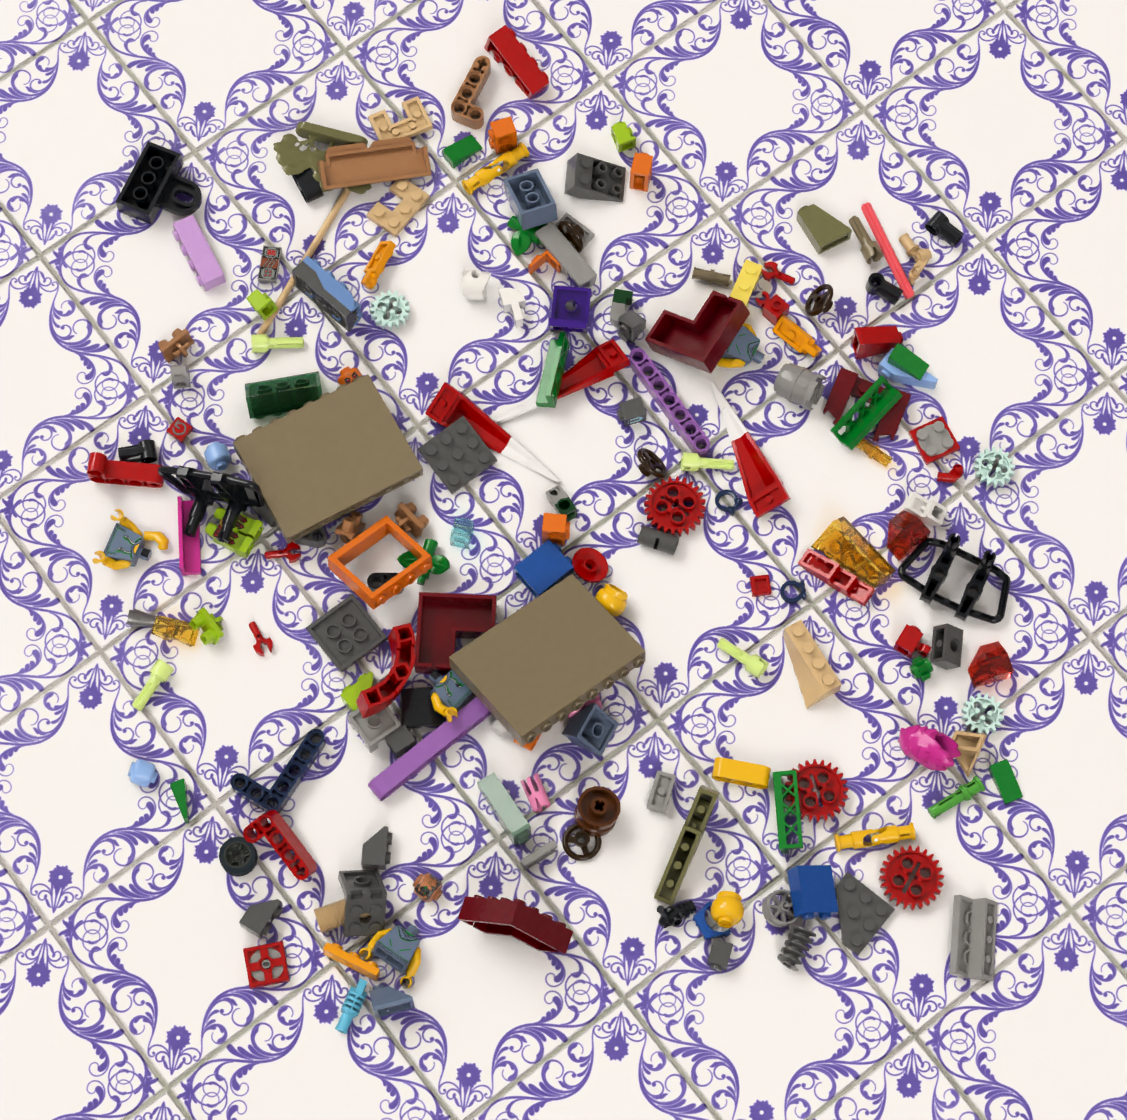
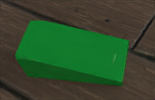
(461, 151)
(908, 362)
(1005, 781)
(180, 793)

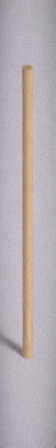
(310, 251)

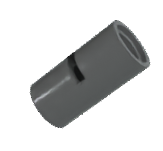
(658, 540)

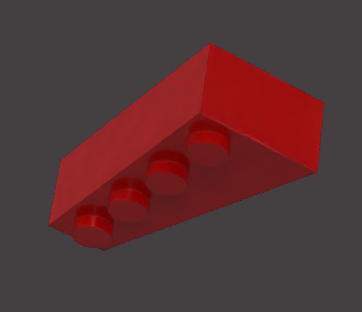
(517, 61)

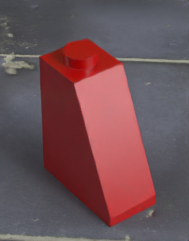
(875, 340)

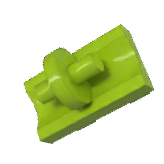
(210, 626)

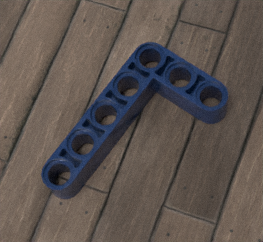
(284, 778)

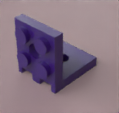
(567, 320)

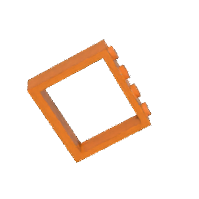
(363, 542)

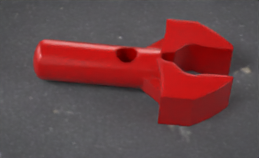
(776, 274)
(285, 553)
(259, 638)

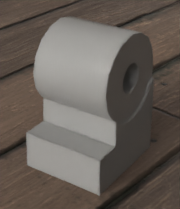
(180, 373)

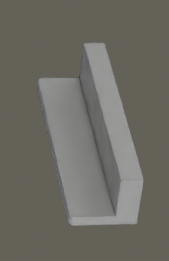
(566, 255)

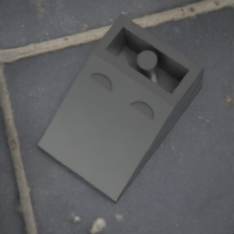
(594, 179)

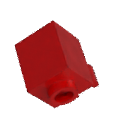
(773, 307)
(910, 641)

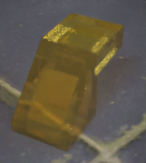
(176, 629)

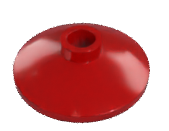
(594, 561)

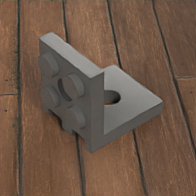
(363, 894)

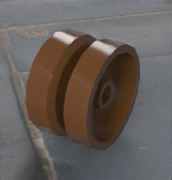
(597, 811)

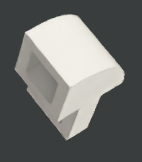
(513, 302)
(927, 511)

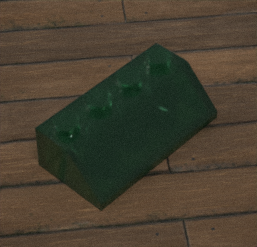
(282, 394)

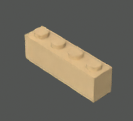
(810, 666)

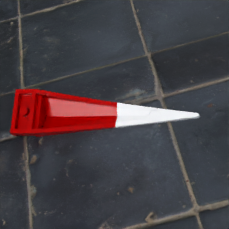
(593, 368)
(452, 404)
(760, 480)

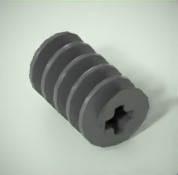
(795, 946)

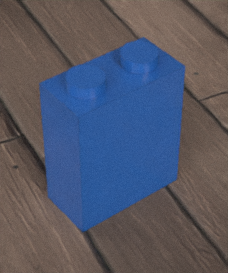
(544, 568)
(812, 891)

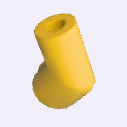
(159, 537)

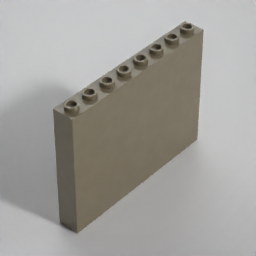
(327, 458)
(547, 659)

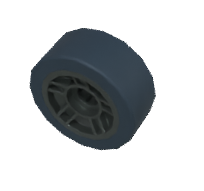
(238, 846)

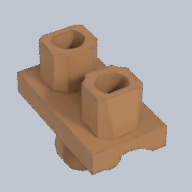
(177, 345)
(408, 521)
(350, 527)

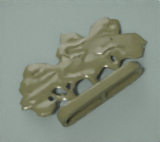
(296, 161)

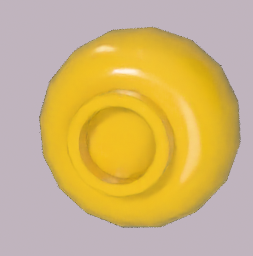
(612, 599)
(727, 909)

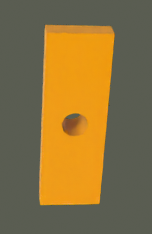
(352, 960)

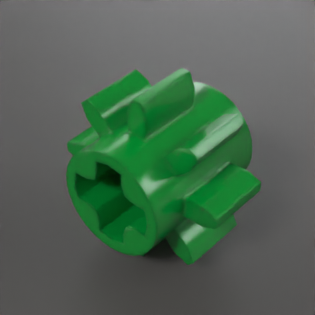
(921, 668)

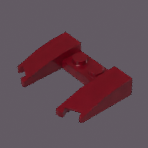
(848, 385)

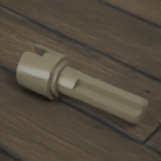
(869, 247)

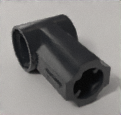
(940, 226)
(884, 290)
(143, 452)

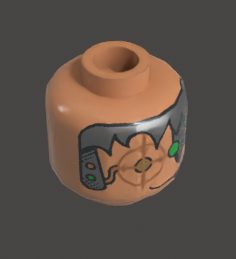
(427, 887)

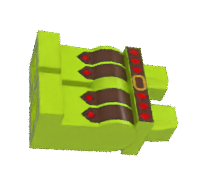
(242, 536)

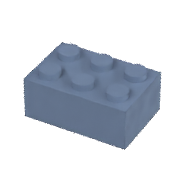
(530, 199)

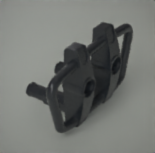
(201, 485)
(977, 582)

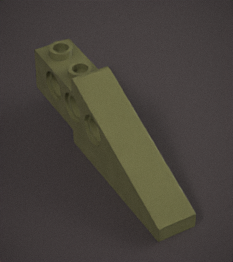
(686, 844)

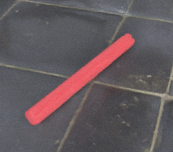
(887, 250)

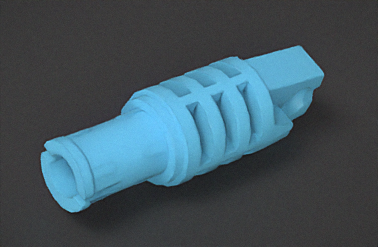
(352, 1005)

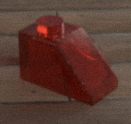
(905, 534)
(990, 665)

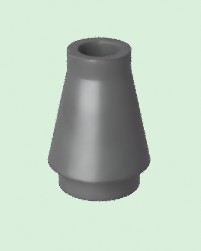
(140, 619)

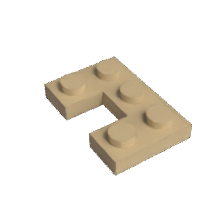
(415, 123)
(395, 221)

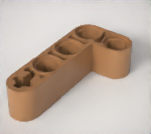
(467, 105)

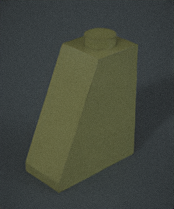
(822, 228)

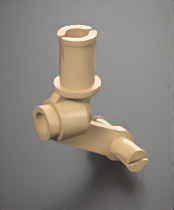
(920, 256)

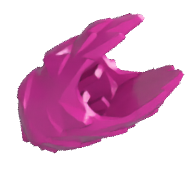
(928, 747)

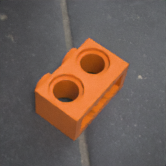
(502, 135)
(641, 171)
(555, 528)

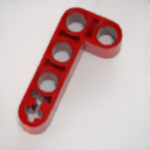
(122, 472)
(282, 847)

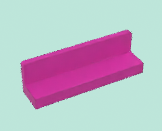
(188, 546)

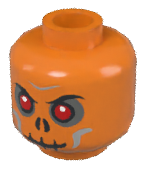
(348, 375)

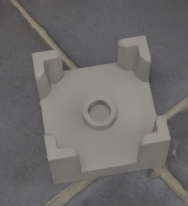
(374, 728)

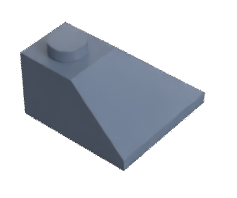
(591, 729)
(389, 1001)

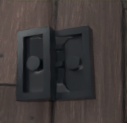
(418, 708)

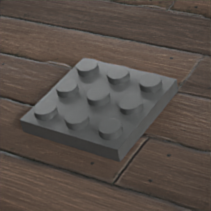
(457, 455)
(346, 633)

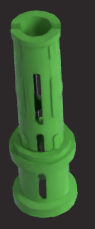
(963, 793)

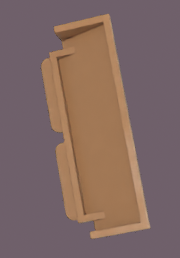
(383, 162)

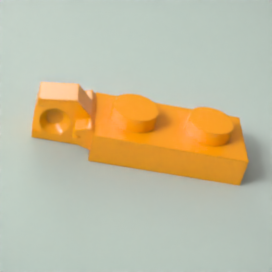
(377, 263)
(796, 337)

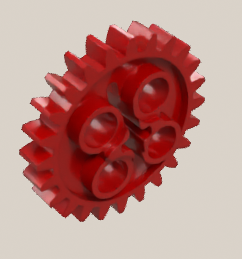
(685, 493)
(833, 786)
(895, 869)

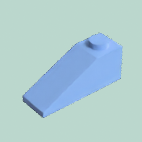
(896, 375)

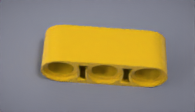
(741, 773)

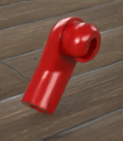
(952, 476)

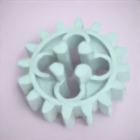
(399, 305)
(998, 477)
(984, 702)

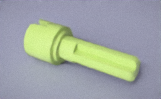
(262, 343)
(693, 461)
(753, 663)
(159, 673)

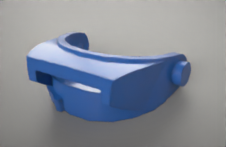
(706, 931)

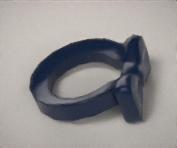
(738, 502)
(802, 595)

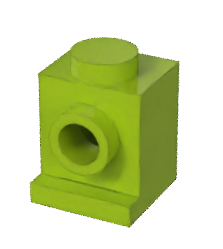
(623, 137)
(262, 304)

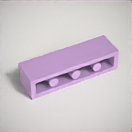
(199, 253)

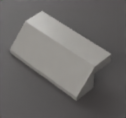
(973, 938)

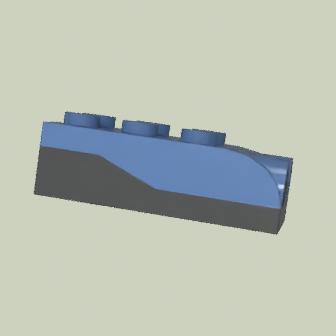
(327, 292)

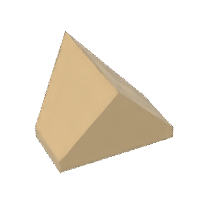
(969, 746)

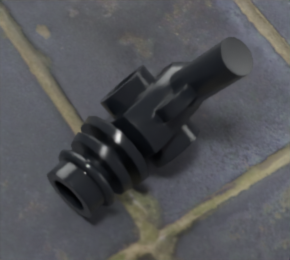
(673, 914)

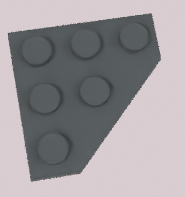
(859, 913)

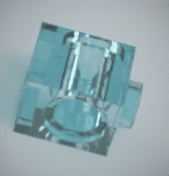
(462, 533)

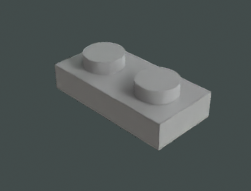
(661, 792)

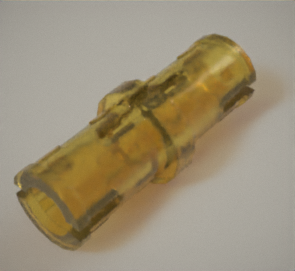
(874, 452)

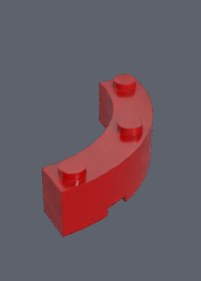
(403, 658)

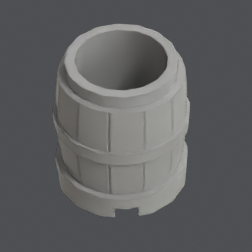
(799, 385)

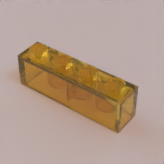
(853, 552)

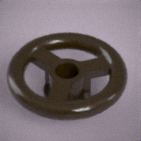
(574, 234)
(822, 302)
(650, 463)
(581, 834)

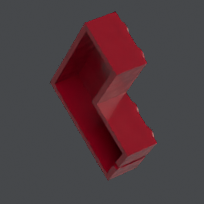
(699, 340)
(445, 618)
(516, 920)

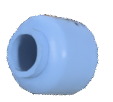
(217, 456)
(142, 773)

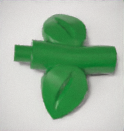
(523, 238)
(439, 562)

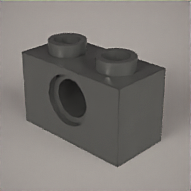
(946, 646)

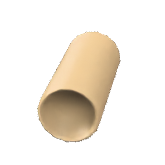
(332, 916)

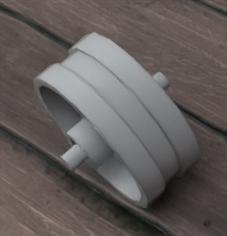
(781, 908)

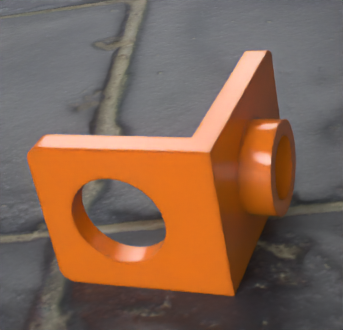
(539, 260)

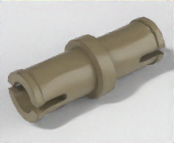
(711, 276)

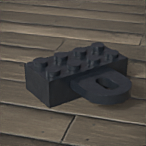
(155, 184)

